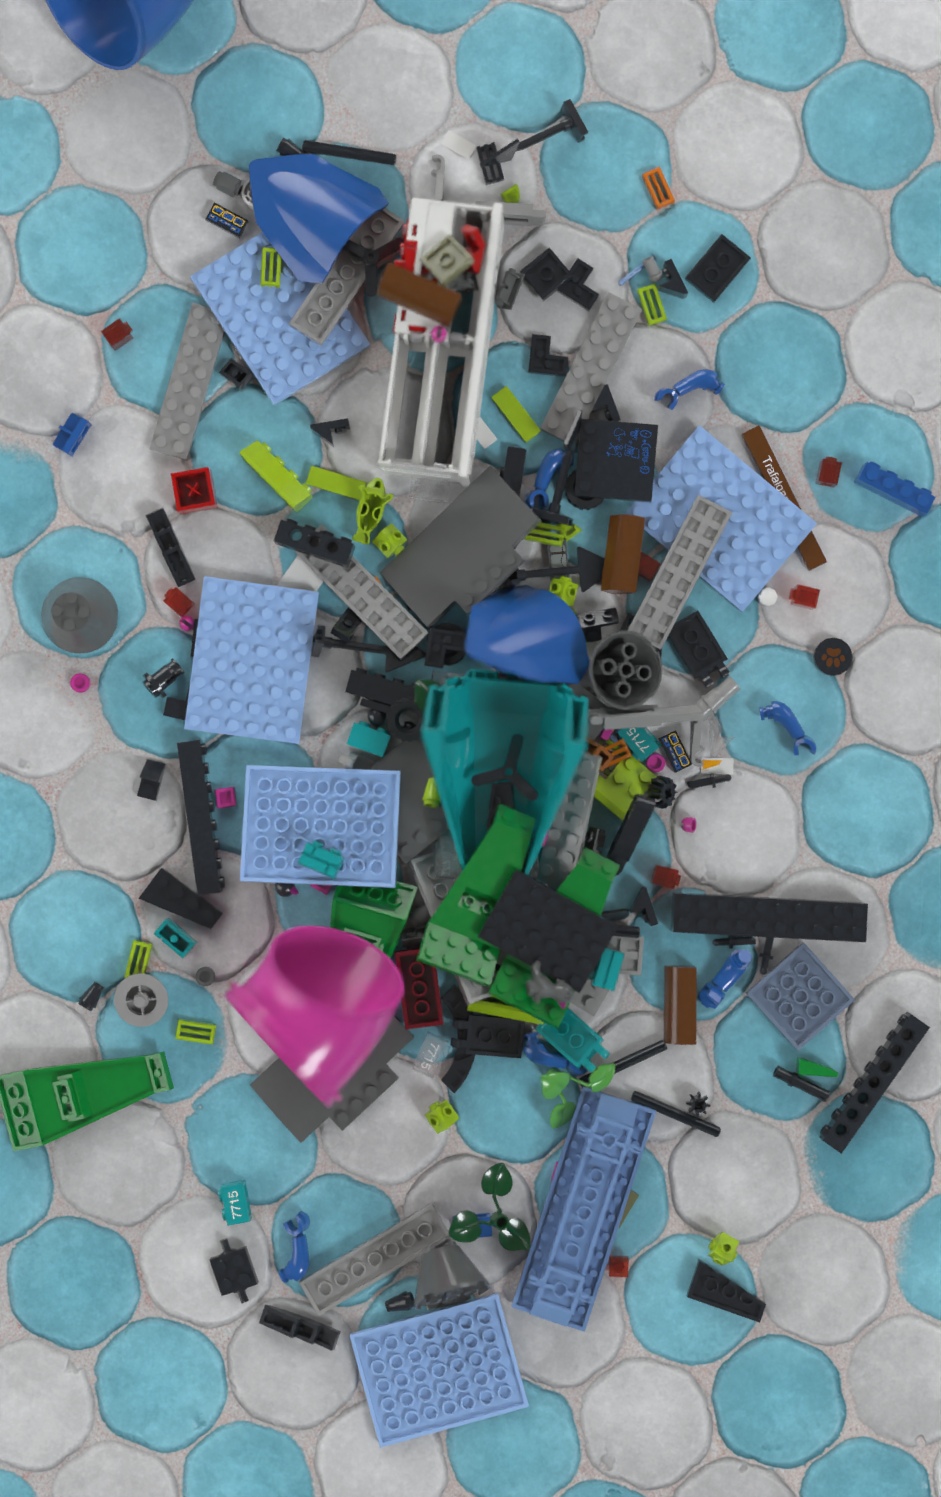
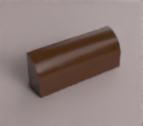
(419, 295)
(622, 554)
(680, 1004)

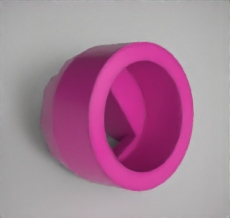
(442, 336)
(184, 627)
(689, 824)

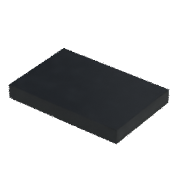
(717, 268)

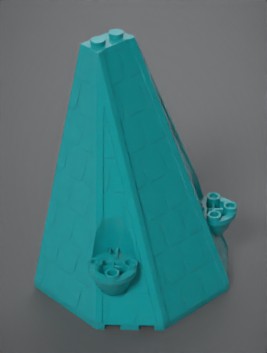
(470, 733)

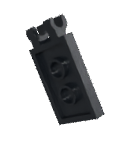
(698, 648)
(490, 1036)

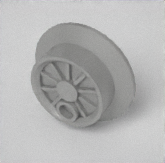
(141, 1000)

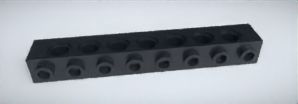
(873, 1093)

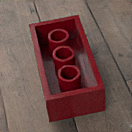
(421, 991)

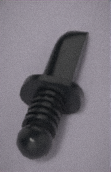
(709, 781)
(734, 941)
(766, 955)

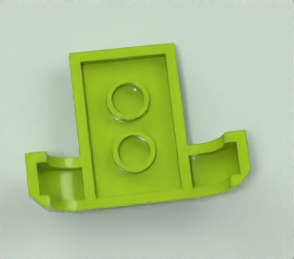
(622, 784)

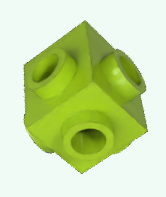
(390, 541)
(564, 589)
(441, 1116)
(723, 1249)

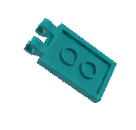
(574, 1040)

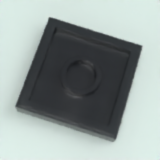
(546, 274)

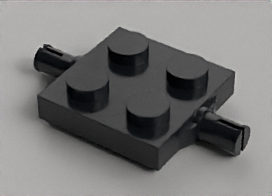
(233, 1270)

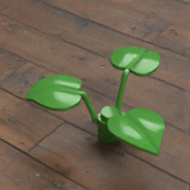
(556, 1080)

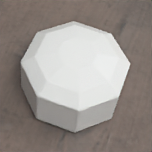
(767, 597)

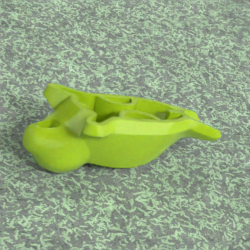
(370, 509)

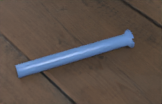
(631, 274)

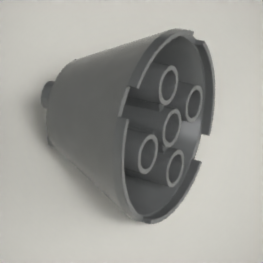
(79, 615)
(625, 669)
(447, 1277)

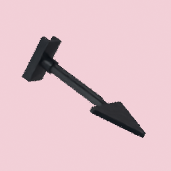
(572, 121)
(571, 443)
(589, 569)
(392, 660)

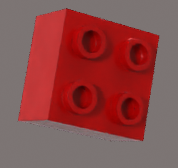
(194, 490)

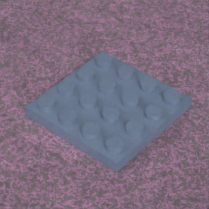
(800, 996)

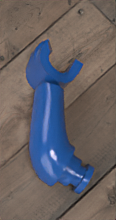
(700, 379)
(549, 465)
(783, 714)
(727, 976)
(540, 1055)
(299, 1264)

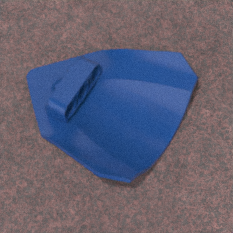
(309, 210)
(528, 635)

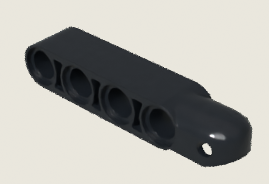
(630, 830)

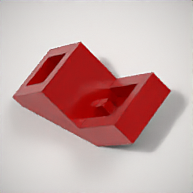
(475, 247)

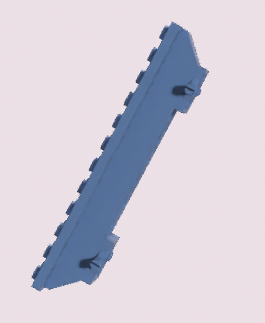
(583, 1209)

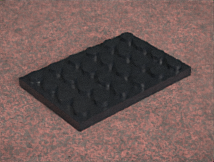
(548, 928)

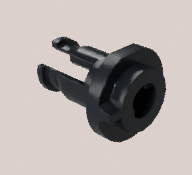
(162, 678)

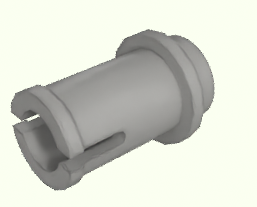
(652, 269)

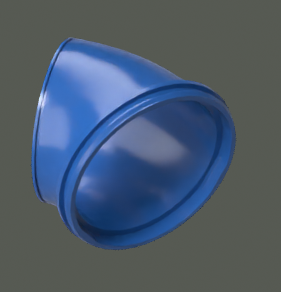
(117, 30)

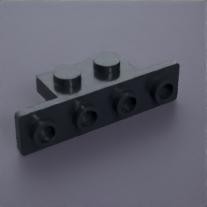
(514, 468)
(593, 621)

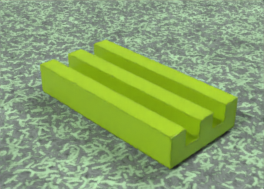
(270, 283)
(656, 320)
(546, 533)
(131, 957)
(194, 1031)

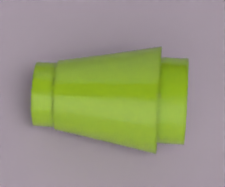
(431, 795)

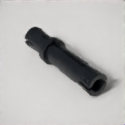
(801, 1083)

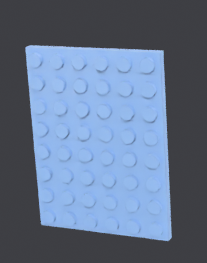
(260, 318)
(758, 533)
(251, 660)
(336, 807)
(439, 1370)

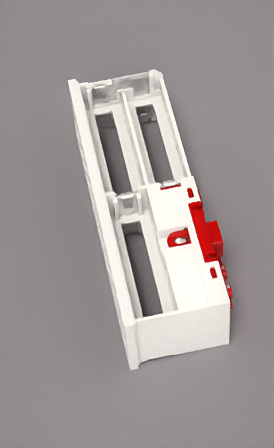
(426, 227)

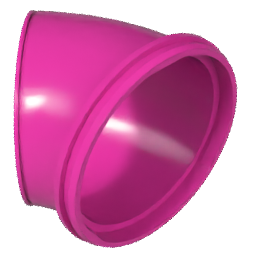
(320, 1004)

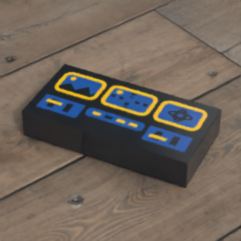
(226, 220)
(675, 751)

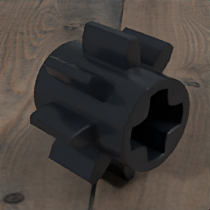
(700, 1099)

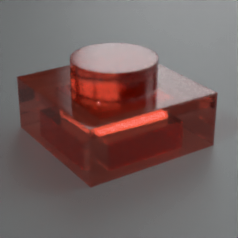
(618, 1266)

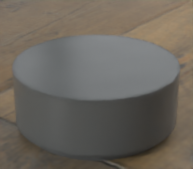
(205, 976)

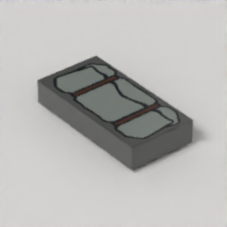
(557, 558)

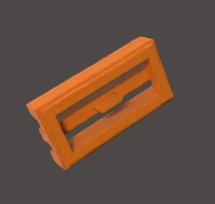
(651, 191)
(624, 748)

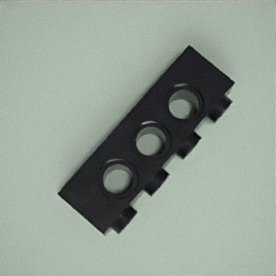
(341, 557)

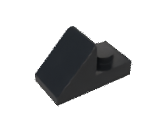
(675, 286)
(237, 374)
(606, 401)
(325, 429)
(346, 625)
(151, 779)
(643, 901)

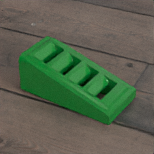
(810, 1068)

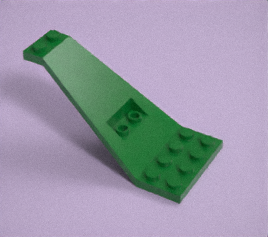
(586, 885)
(373, 913)
(453, 930)
(63, 1098)

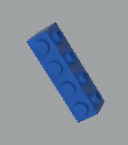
(895, 489)

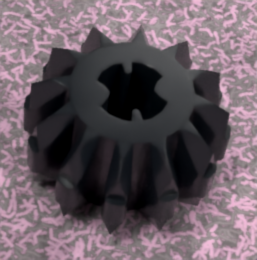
(662, 790)

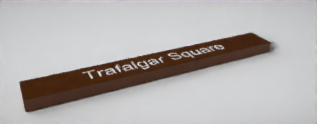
(773, 474)

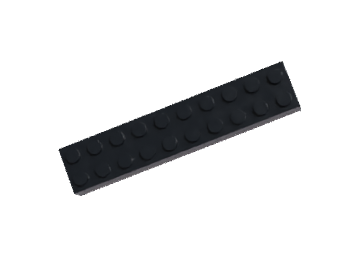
(769, 917)

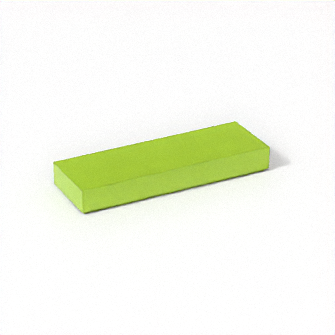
(516, 414)
(334, 483)

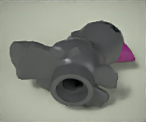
(542, 987)

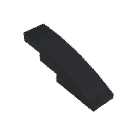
(170, 547)
(299, 1327)

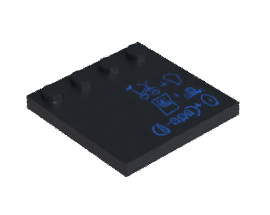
(616, 460)

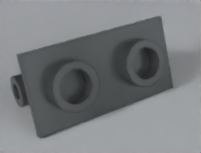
(464, 282)
(506, 296)
(594, 838)
(411, 937)

